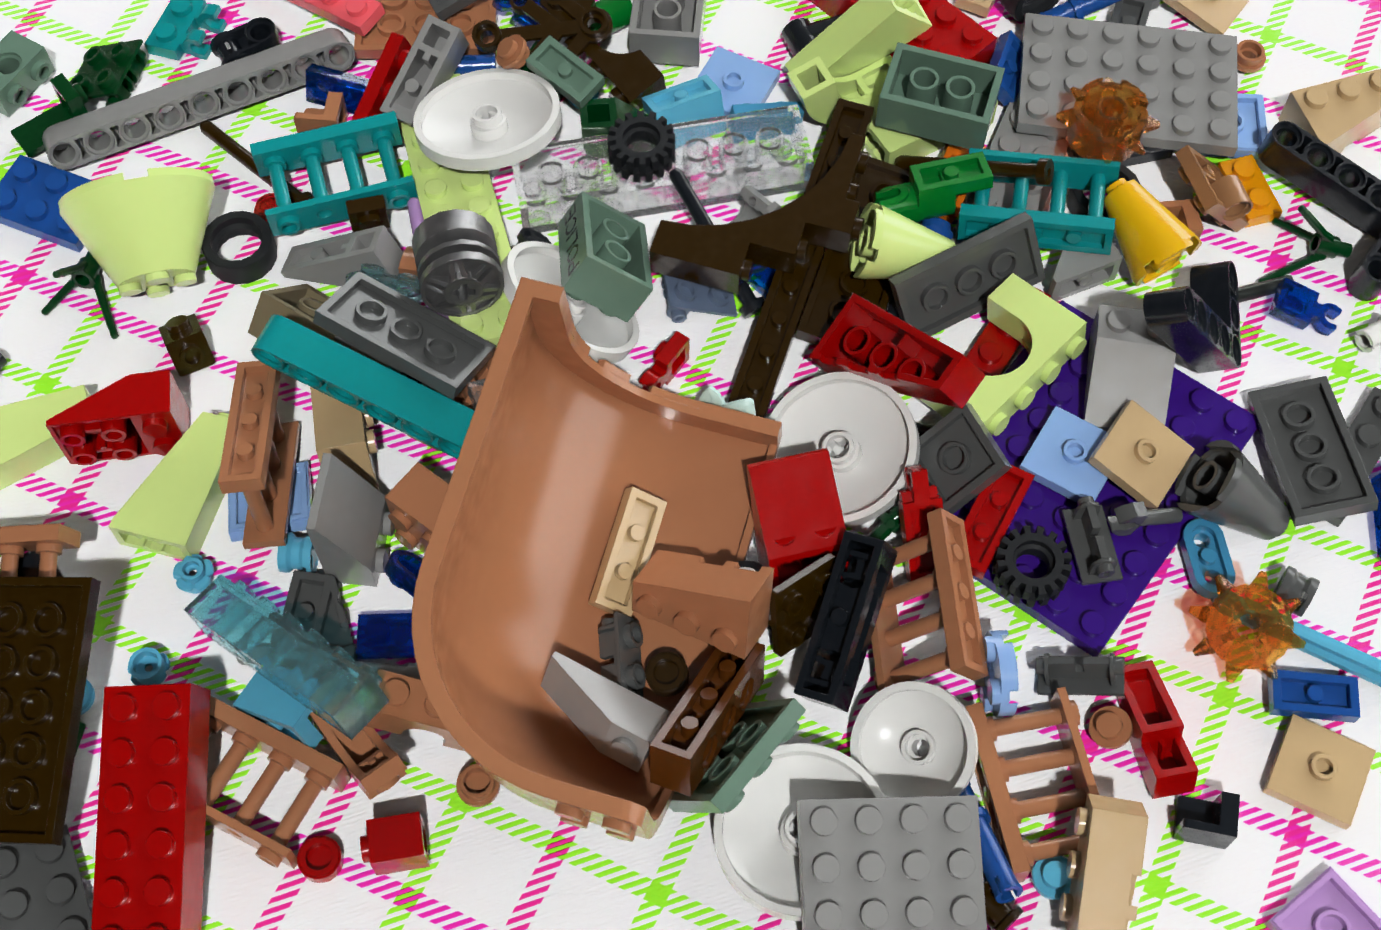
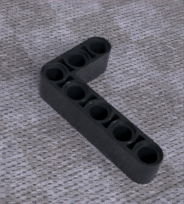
(1336, 184)
(1200, 319)

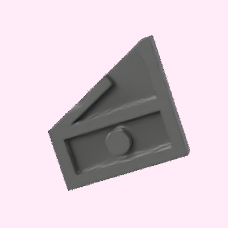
(318, 605)

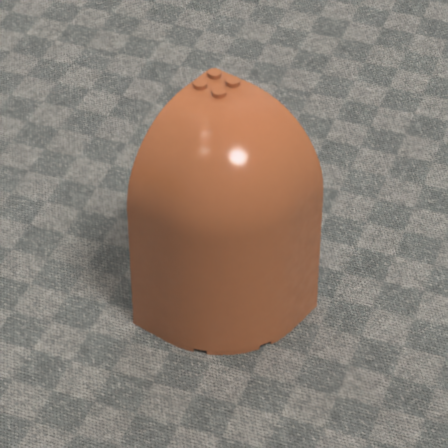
(526, 542)

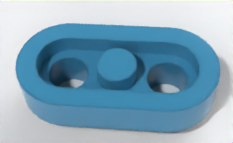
(1206, 561)

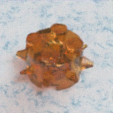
(1107, 120)
(1271, 635)

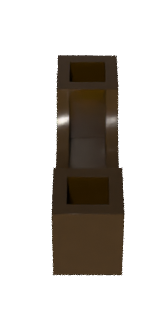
(625, 74)

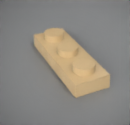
(627, 550)

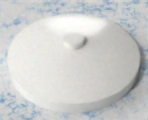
(487, 119)
(605, 335)
(866, 436)
(760, 835)

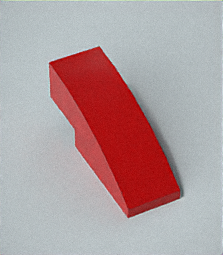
(1157, 733)

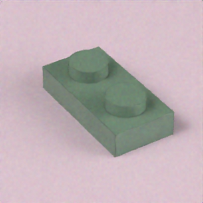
(565, 72)

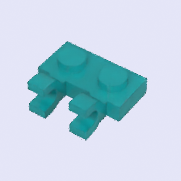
(179, 32)

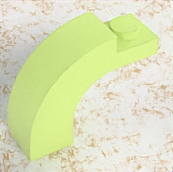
(821, 91)

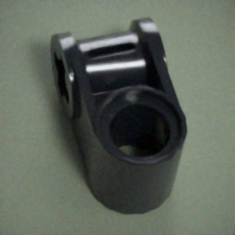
(245, 40)

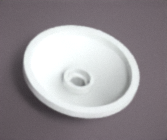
(892, 726)

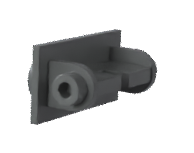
(1091, 543)
(622, 640)
(1081, 674)

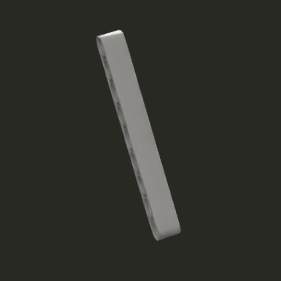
(181, 96)

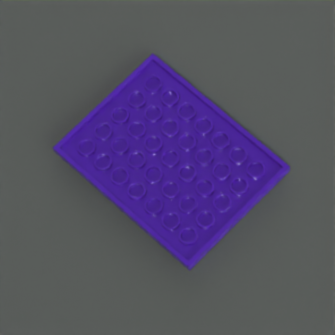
(1094, 611)

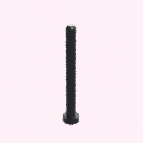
(750, 303)

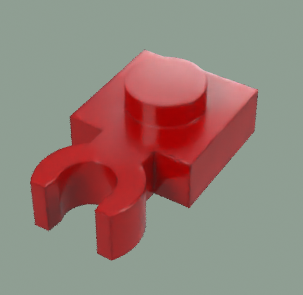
(668, 359)

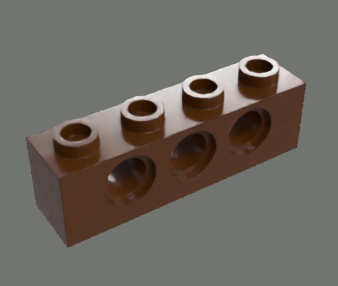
(704, 719)

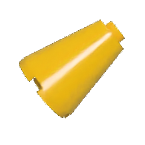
(1146, 231)

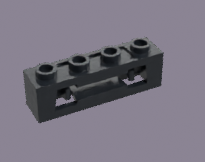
(846, 621)

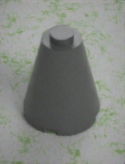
(1230, 492)

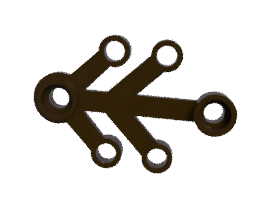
(549, 25)

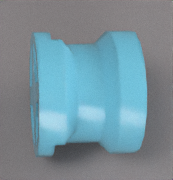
(297, 554)

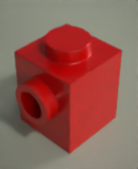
(395, 843)

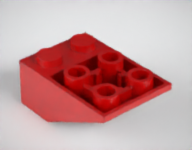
(123, 420)
(795, 512)

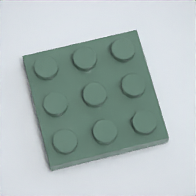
(742, 756)

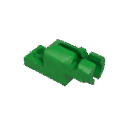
(935, 185)

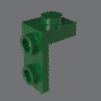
(71, 105)

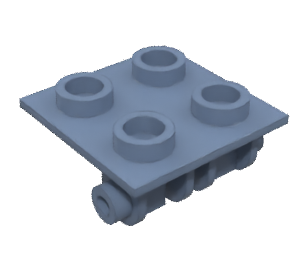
(689, 296)

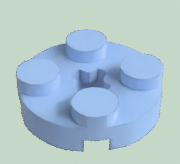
(1002, 674)

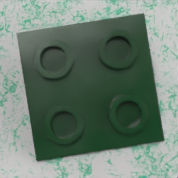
(111, 70)

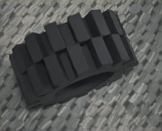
(641, 129)
(1042, 547)

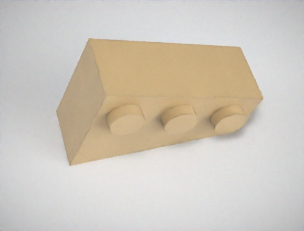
(1337, 109)
(345, 435)
(1104, 864)

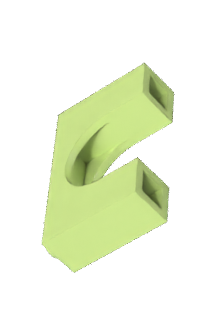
(1048, 334)

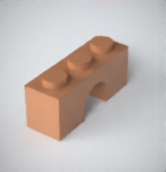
(408, 708)

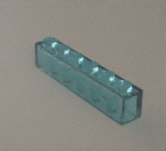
(288, 656)

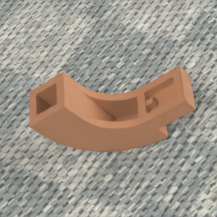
(365, 757)

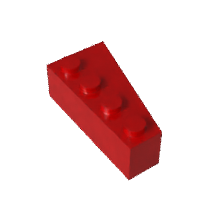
(895, 354)

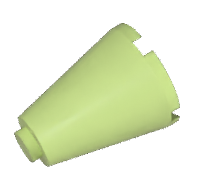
(892, 244)

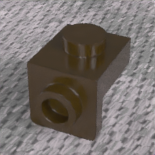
(367, 213)
(186, 344)

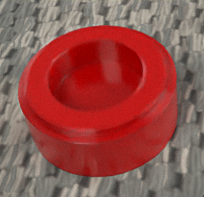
(320, 859)

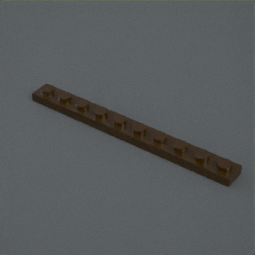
(789, 291)

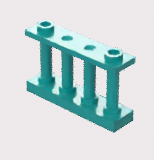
(324, 145)
(1054, 228)

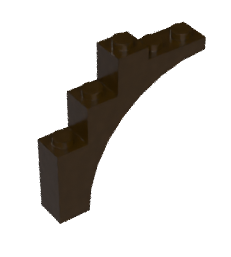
(727, 252)

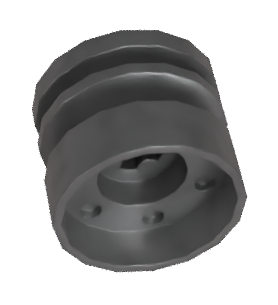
(457, 263)

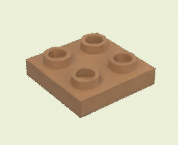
(1215, 194)

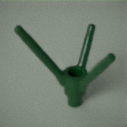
(1321, 244)
(85, 275)

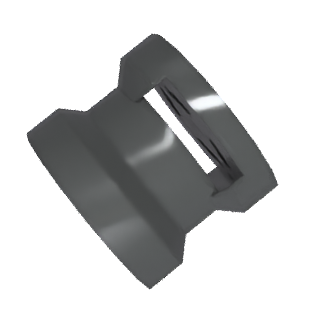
(1293, 585)

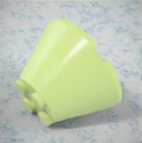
(143, 228)

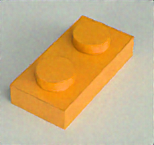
(1264, 202)

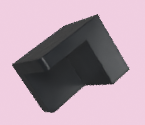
(1207, 821)

